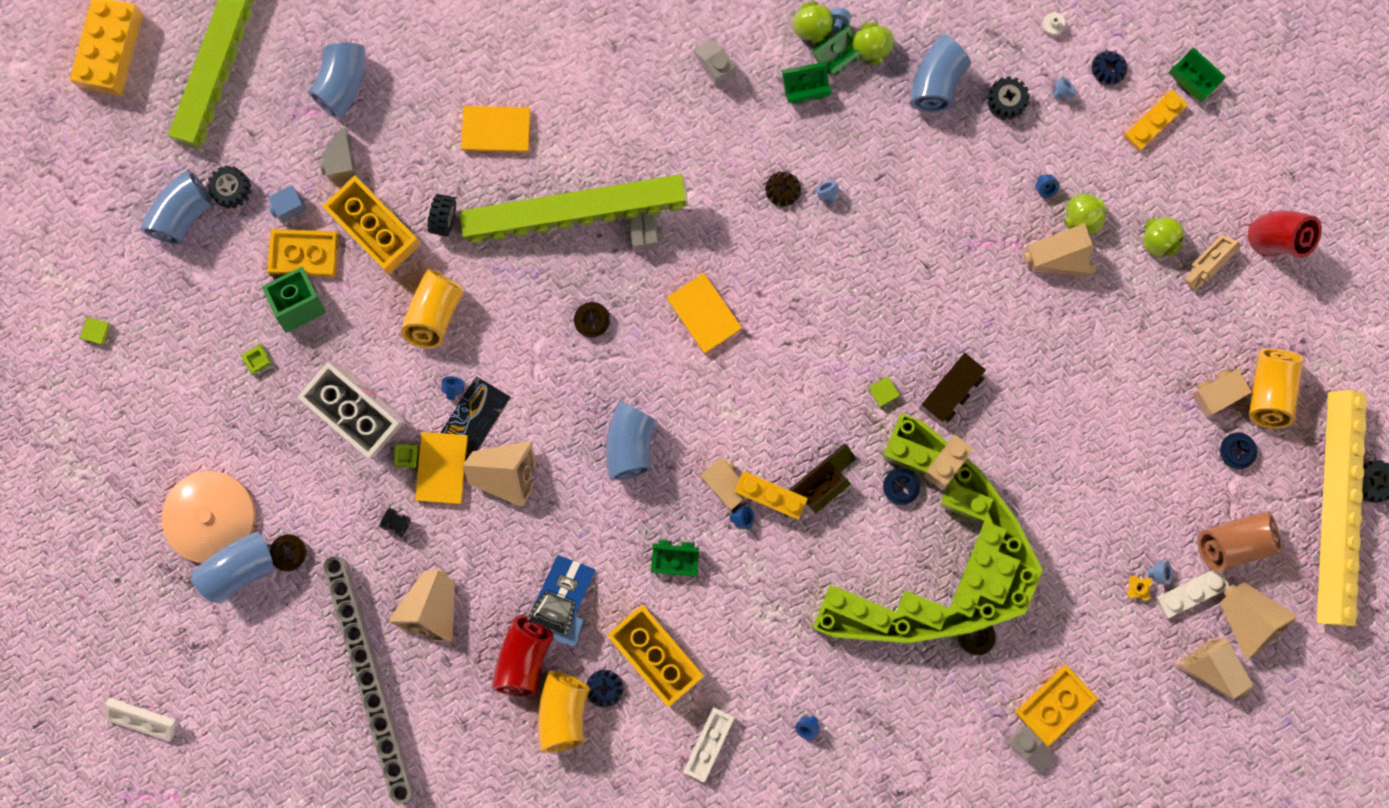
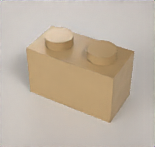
(1222, 392)
(948, 462)
(723, 481)

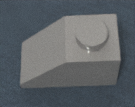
(715, 62)
(338, 157)
(1030, 749)

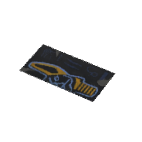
(476, 413)

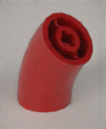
(1285, 233)
(521, 658)

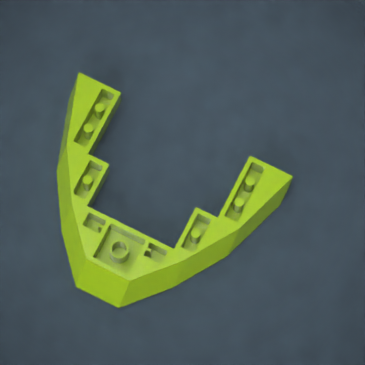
(995, 580)

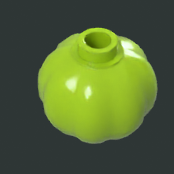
(813, 22)
(873, 42)
(1086, 210)
(1163, 237)

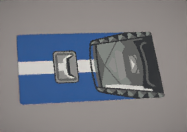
(561, 594)

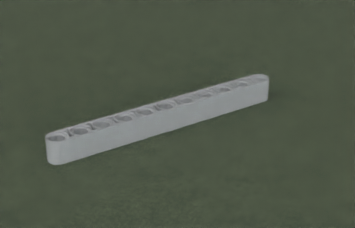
(377, 687)

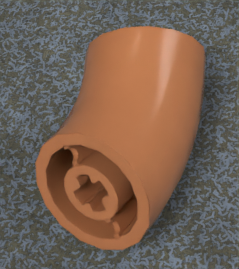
(1240, 541)

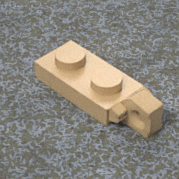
(1211, 261)

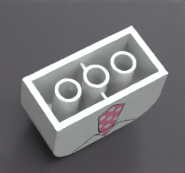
(351, 408)

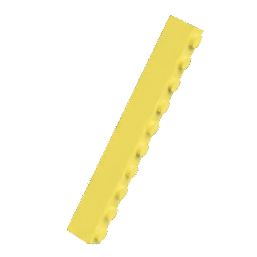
(1342, 508)

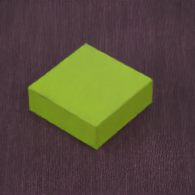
(95, 331)
(256, 359)
(883, 391)
(406, 456)

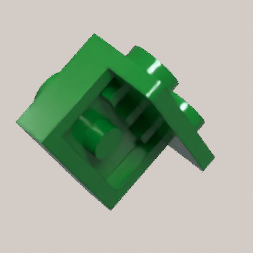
(837, 51)
(1197, 75)
(806, 83)
(675, 559)

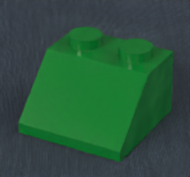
(293, 299)

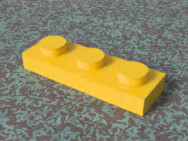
(1155, 120)
(770, 495)

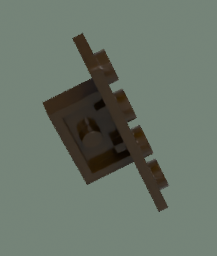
(825, 479)

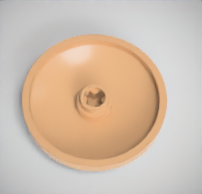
(207, 514)

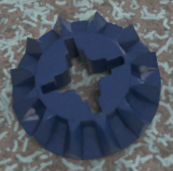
(1109, 77)
(1245, 443)
(912, 486)
(612, 680)

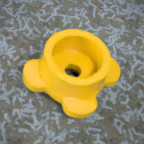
(1133, 590)

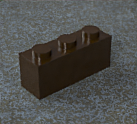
(953, 389)

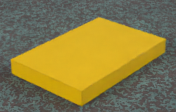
(496, 129)
(297, 248)
(704, 313)
(441, 468)
(1056, 705)

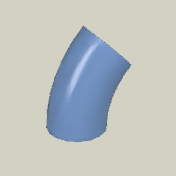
(939, 75)
(339, 78)
(176, 209)
(629, 442)
(233, 568)

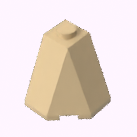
(1062, 254)
(503, 471)
(428, 607)
(1254, 618)
(1218, 668)

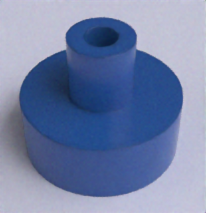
(1047, 186)
(452, 387)
(742, 517)
(808, 727)

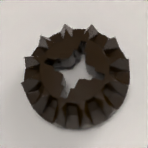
(773, 193)
(582, 314)
(277, 552)
(983, 646)

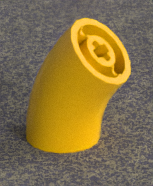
(431, 310)
(1275, 388)
(561, 712)

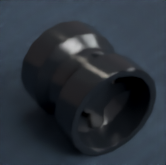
(395, 522)

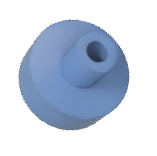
(841, 18)
(1064, 88)
(828, 191)
(1161, 572)

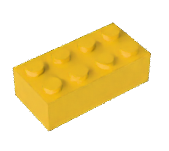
(106, 46)
(371, 225)
(655, 655)

